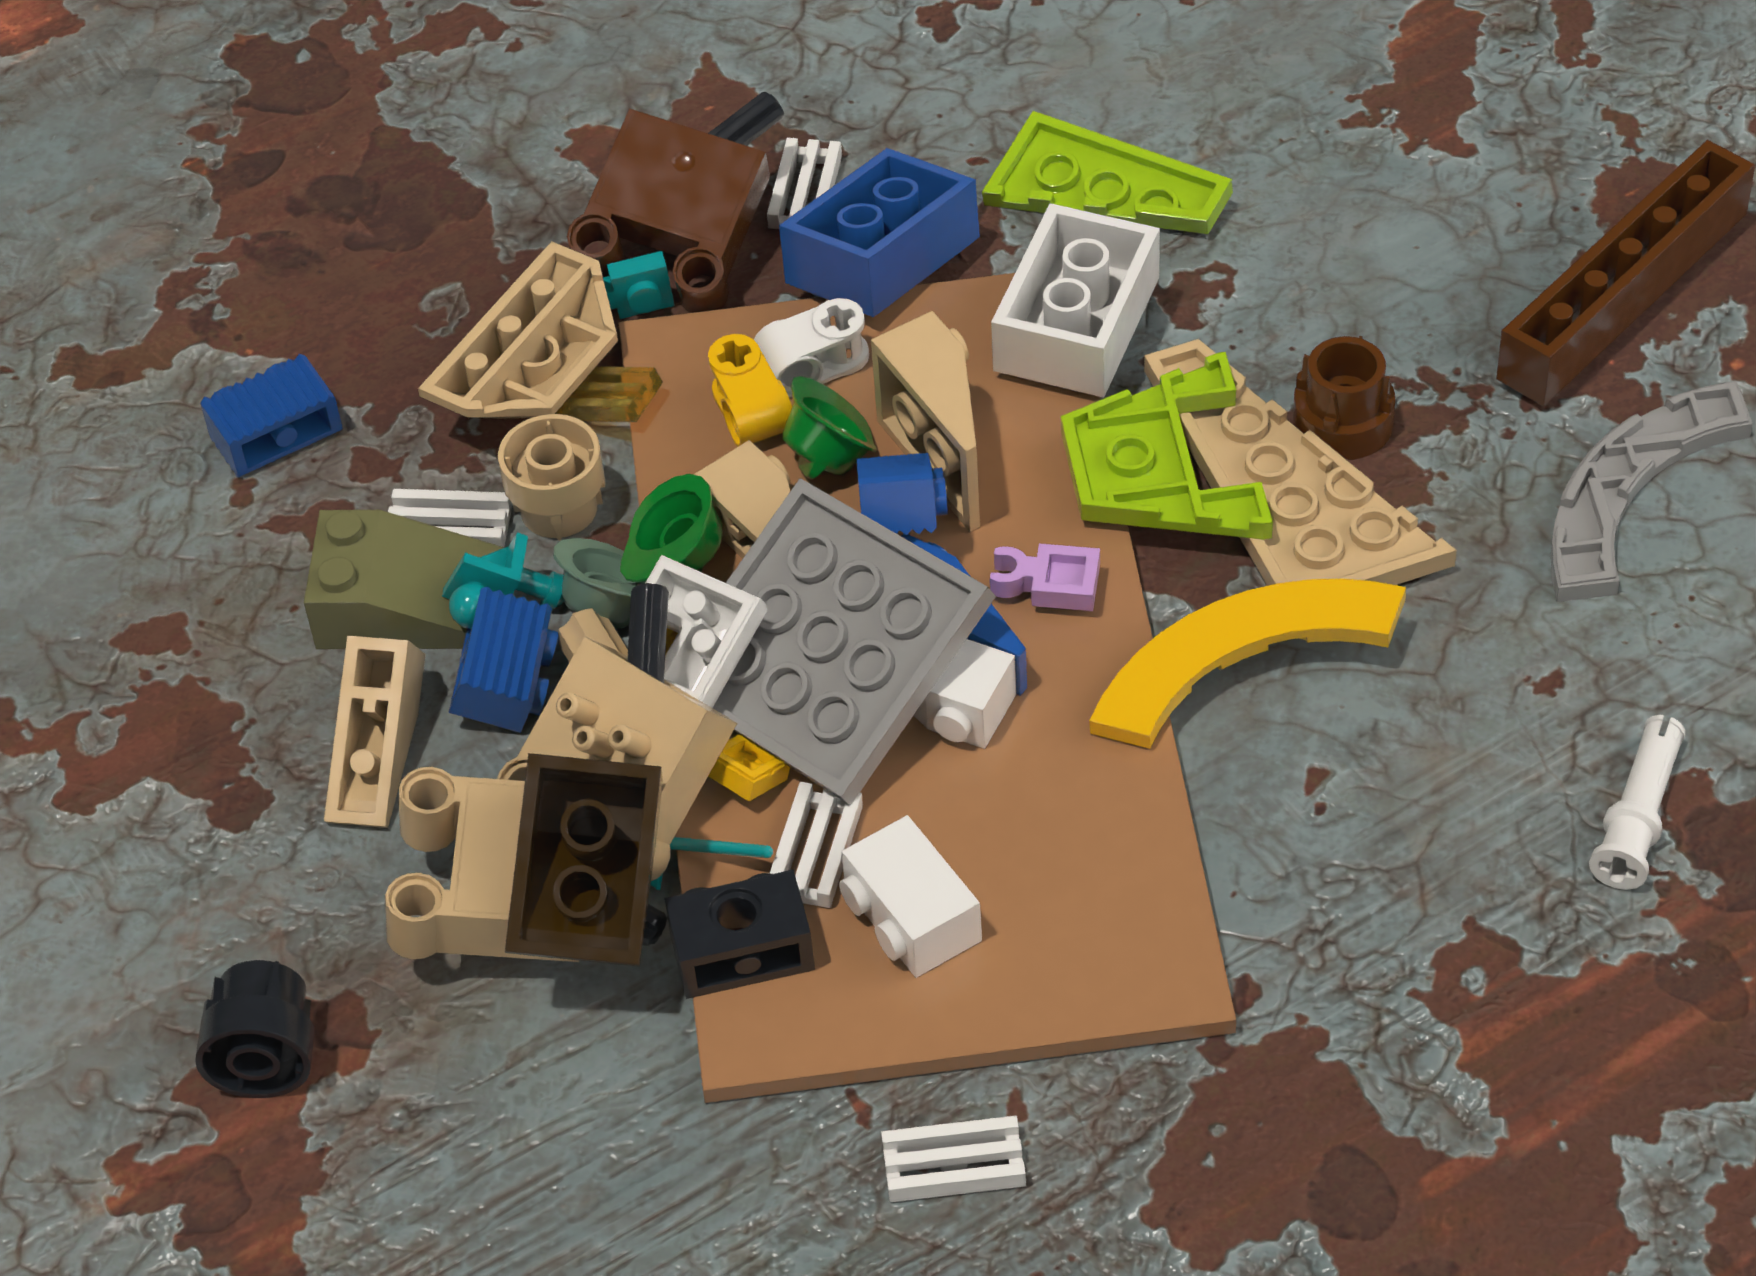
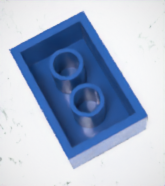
(880, 231)

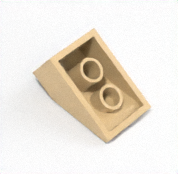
(927, 404)

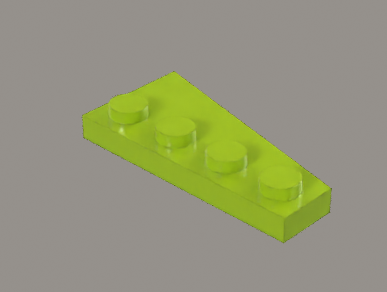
(1103, 176)

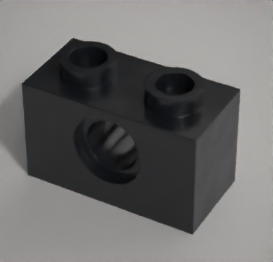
(770, 946)

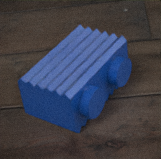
(271, 415)
(902, 492)
(503, 661)

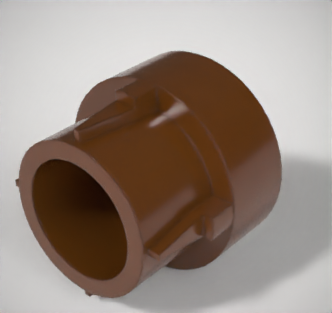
(1345, 397)

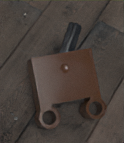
(681, 196)

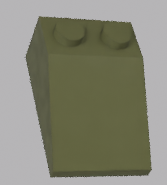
(384, 579)

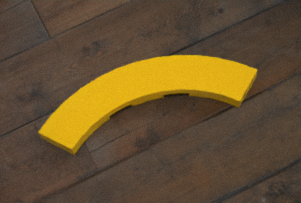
(1233, 630)

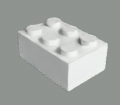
(1076, 300)

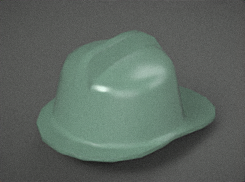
(594, 579)

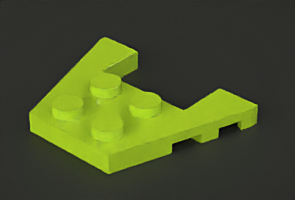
(1136, 465)

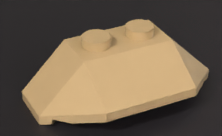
(531, 342)

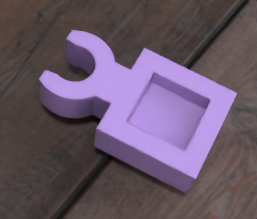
(1056, 578)

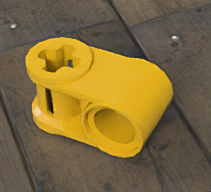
(747, 390)

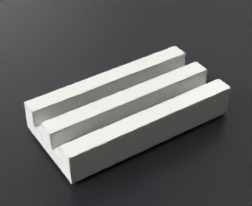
(809, 156)
(457, 509)
(825, 804)
(953, 1148)

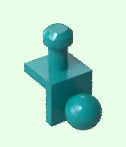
(498, 571)

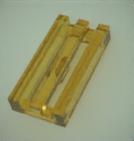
(613, 394)

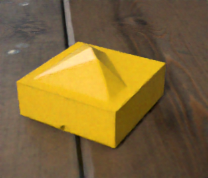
(748, 768)

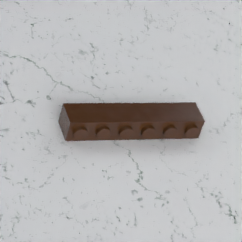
(1624, 272)

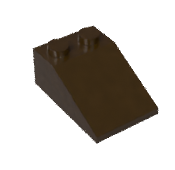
(584, 859)

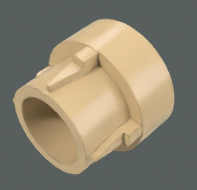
(552, 474)

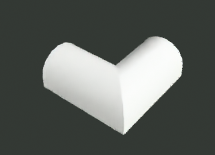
(711, 625)

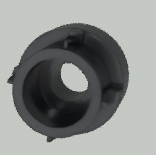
(256, 1031)

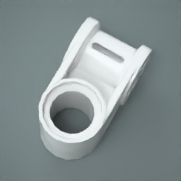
(812, 347)

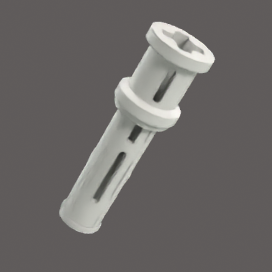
(1634, 821)

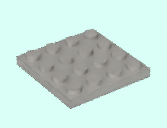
(847, 638)

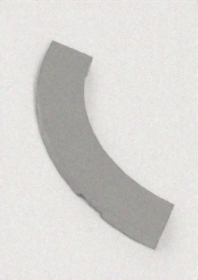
(1620, 468)

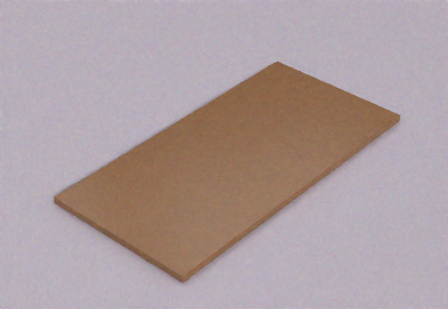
(1060, 834)

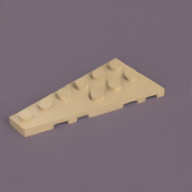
(1319, 503)

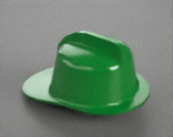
(825, 430)
(673, 523)

